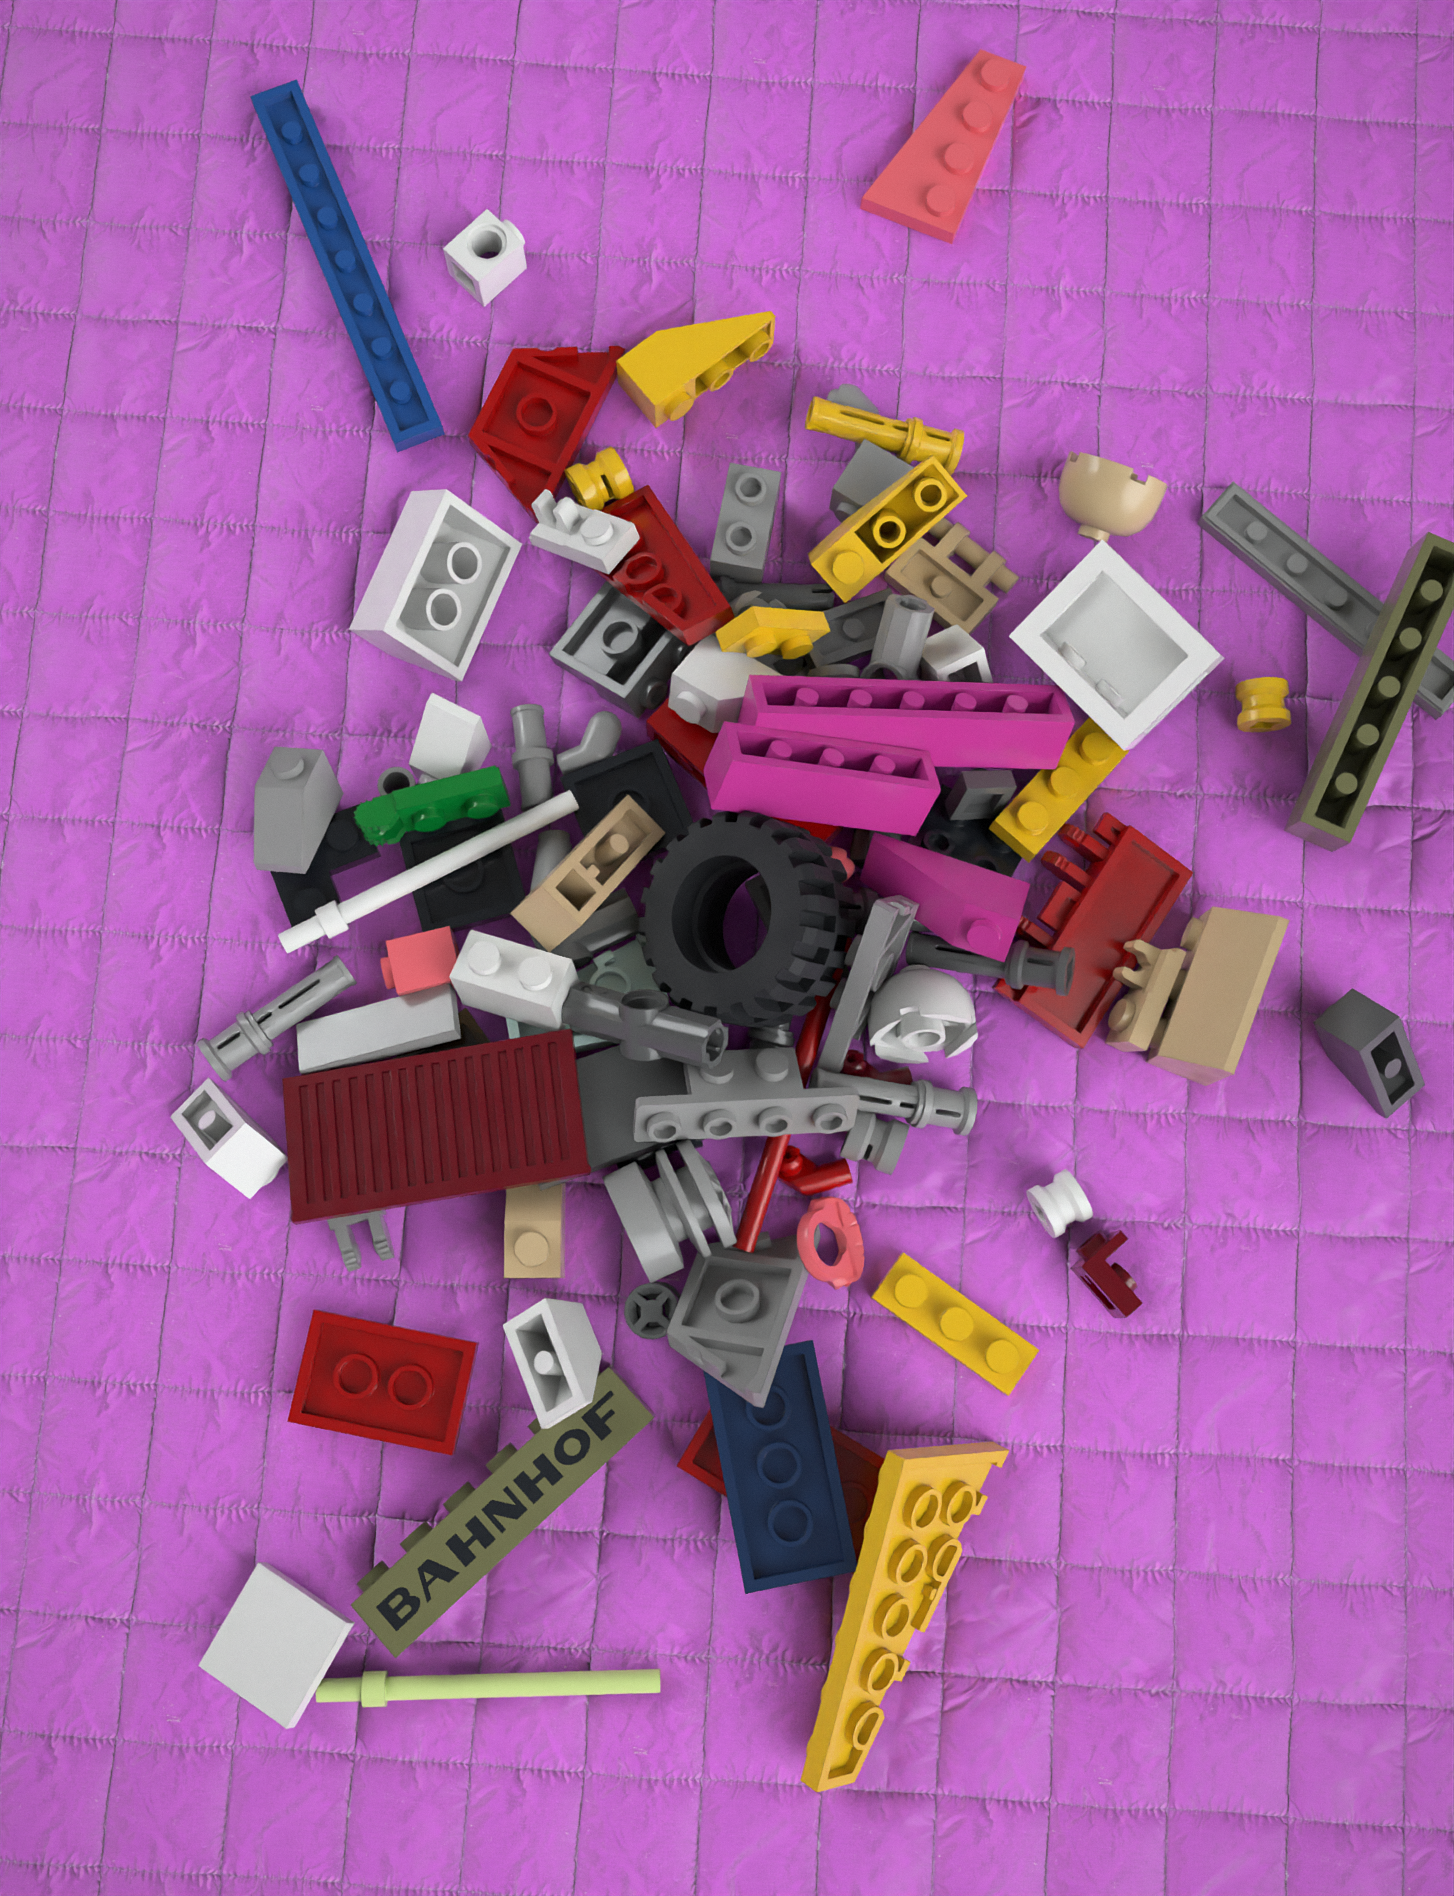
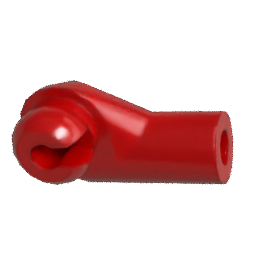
(808, 1177)

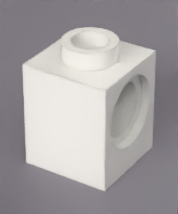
(482, 276)

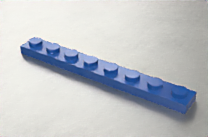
(347, 266)

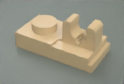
(1138, 1013)

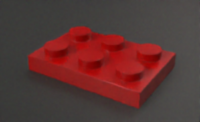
(383, 1382)

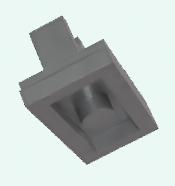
(851, 631)

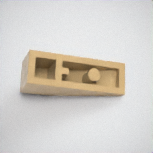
(588, 874)
(534, 1232)

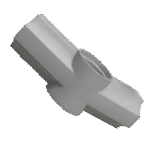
(900, 638)

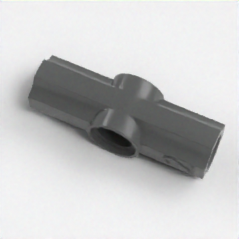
(645, 1025)

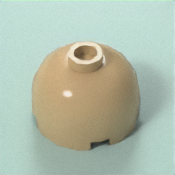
(1107, 497)

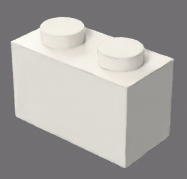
(513, 980)

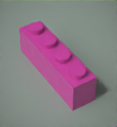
(820, 779)

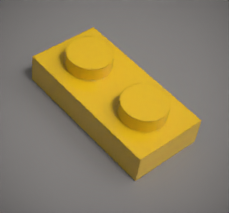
(773, 632)

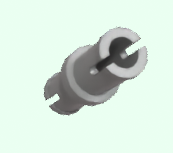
(531, 755)

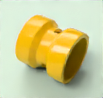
(599, 480)

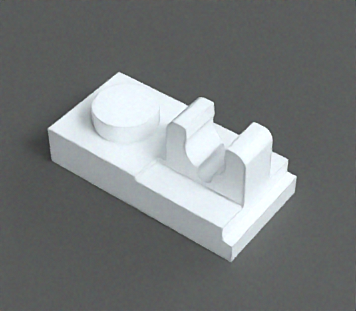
(581, 533)

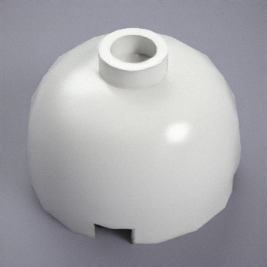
(920, 1014)

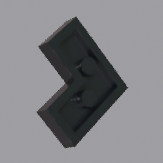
(339, 850)

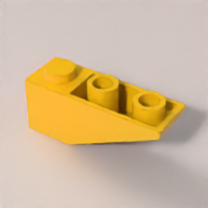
(685, 361)
(885, 528)

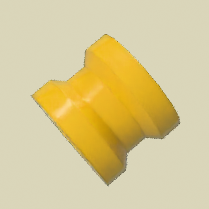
(1263, 704)

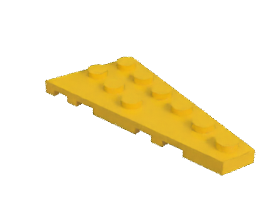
(895, 1589)

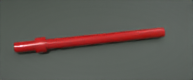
(775, 1147)

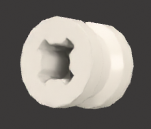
(1059, 1203)

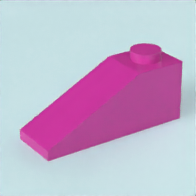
(955, 898)

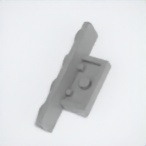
(743, 1097)

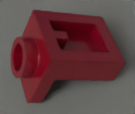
(1108, 1283)

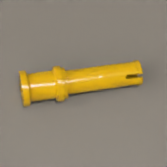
(907, 439)

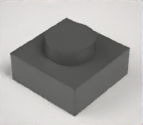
(980, 794)

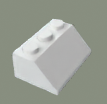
(436, 584)

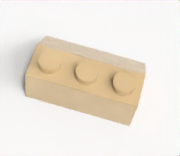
(1216, 993)

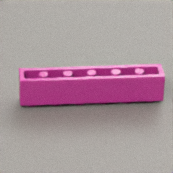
(952, 720)

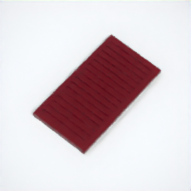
(434, 1127)

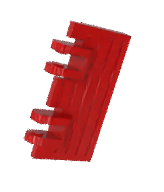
(1096, 913)

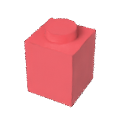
(420, 960)

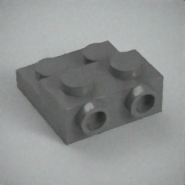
(621, 652)

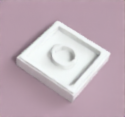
(276, 1644)

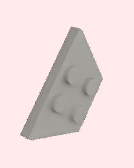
(871, 963)
(740, 1312)

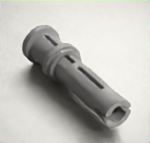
(255, 1031)
(916, 1102)

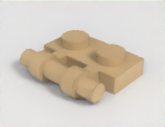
(952, 592)

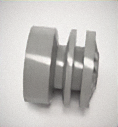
(670, 1209)

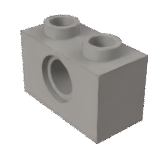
(745, 524)

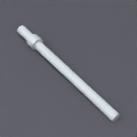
(334, 917)

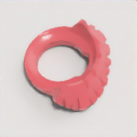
(850, 1258)

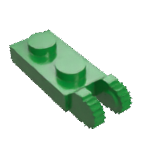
(431, 805)

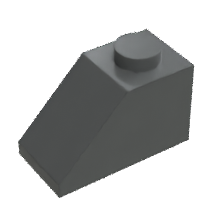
(1370, 1051)

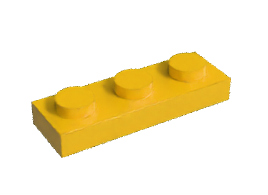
(1057, 793)
(955, 1324)

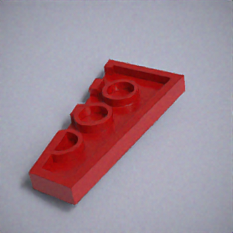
(665, 573)

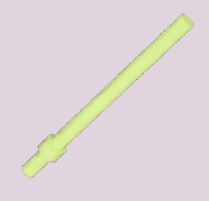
(378, 1688)

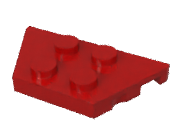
(541, 416)

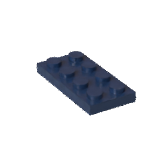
(783, 1477)

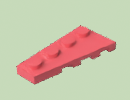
(945, 157)

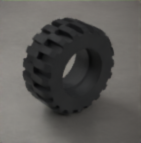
(689, 909)

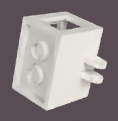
(1116, 646)

